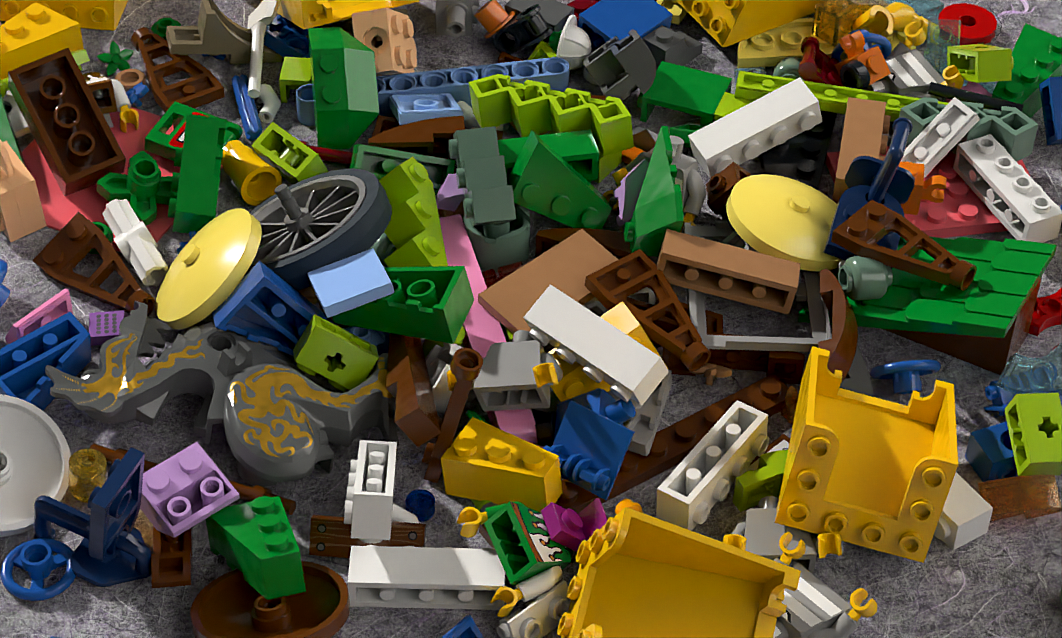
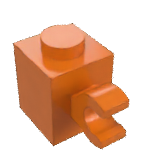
(871, 58)
(922, 189)

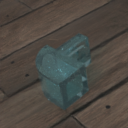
(939, 36)

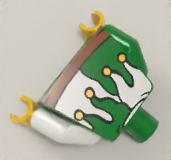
(523, 547)

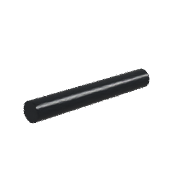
(966, 96)

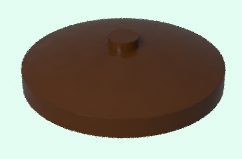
(236, 610)

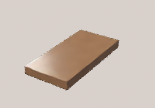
(561, 266)

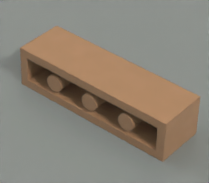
(861, 136)
(728, 271)

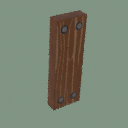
(333, 538)

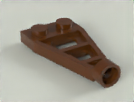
(194, 92)
(874, 220)
(71, 246)
(633, 274)
(465, 367)

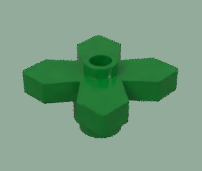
(141, 187)

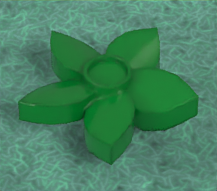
(116, 59)

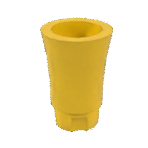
(250, 173)

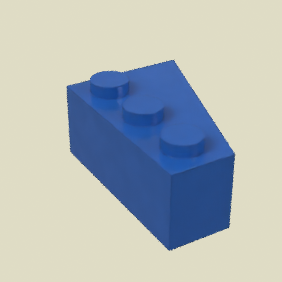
(267, 310)
(23, 363)

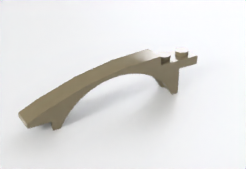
(220, 35)

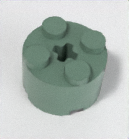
(502, 242)

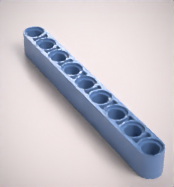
(453, 81)

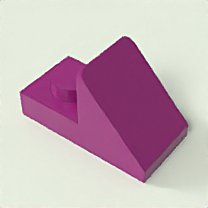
(572, 528)

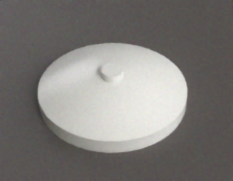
(31, 463)

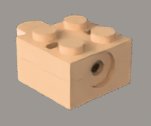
(389, 37)
(19, 198)

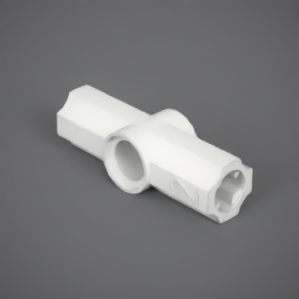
(135, 242)

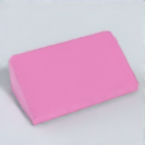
(47, 312)

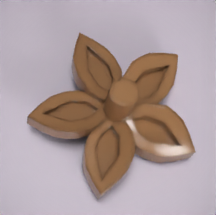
(710, 370)

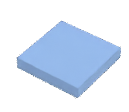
(423, 106)
(350, 282)

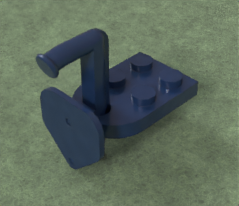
(876, 181)
(111, 545)

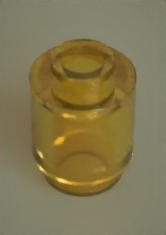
(86, 471)

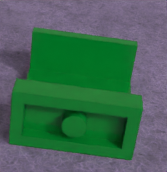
(684, 91)

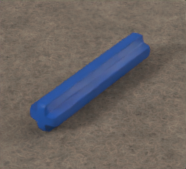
(246, 107)

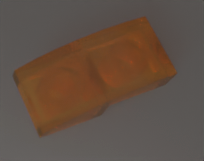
(1022, 495)

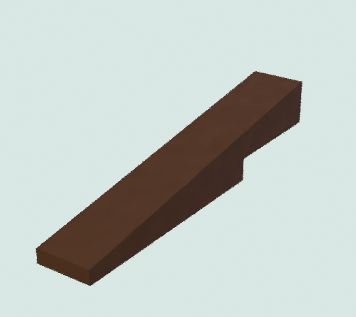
(411, 387)

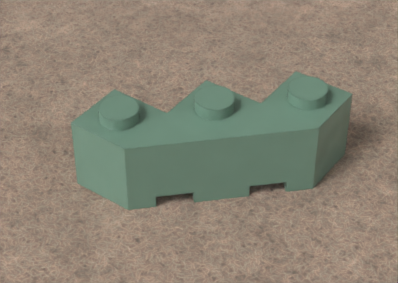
(1008, 126)
(482, 176)

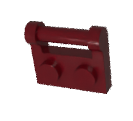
(817, 65)

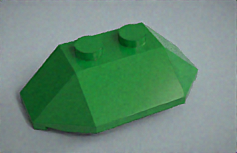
(342, 87)

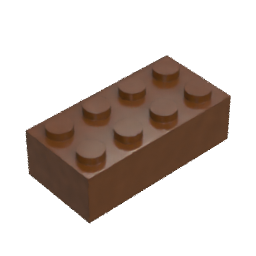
(66, 121)

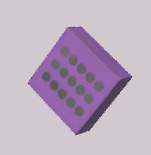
(104, 326)

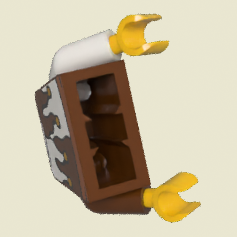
(112, 98)

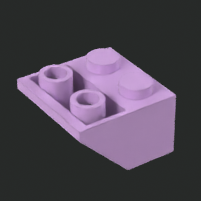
(184, 491)

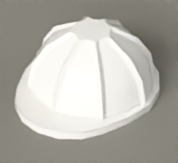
(573, 44)

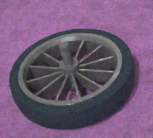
(320, 222)

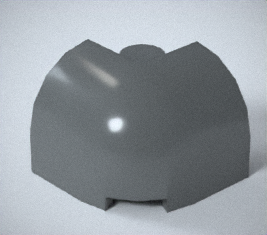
(622, 66)

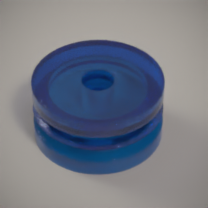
(421, 504)

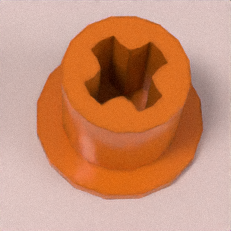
(493, 17)

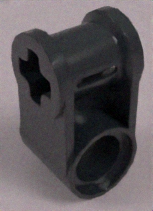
(526, 28)

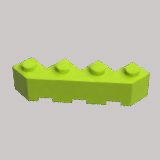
(540, 109)
(414, 218)

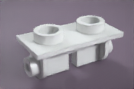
(539, 616)

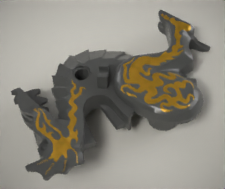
(267, 406)

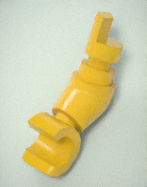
(890, 19)

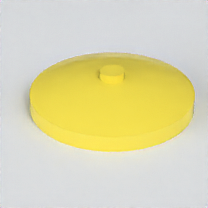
(783, 219)
(208, 269)

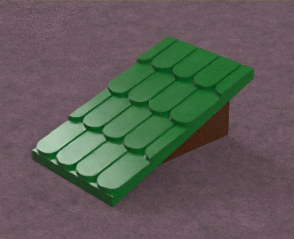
(974, 324)

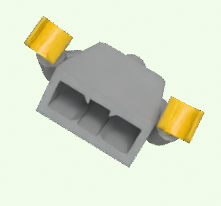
(515, 375)
(762, 536)

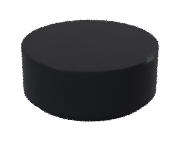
(855, 75)

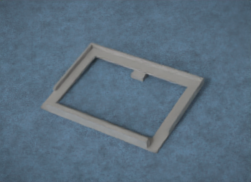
(806, 291)

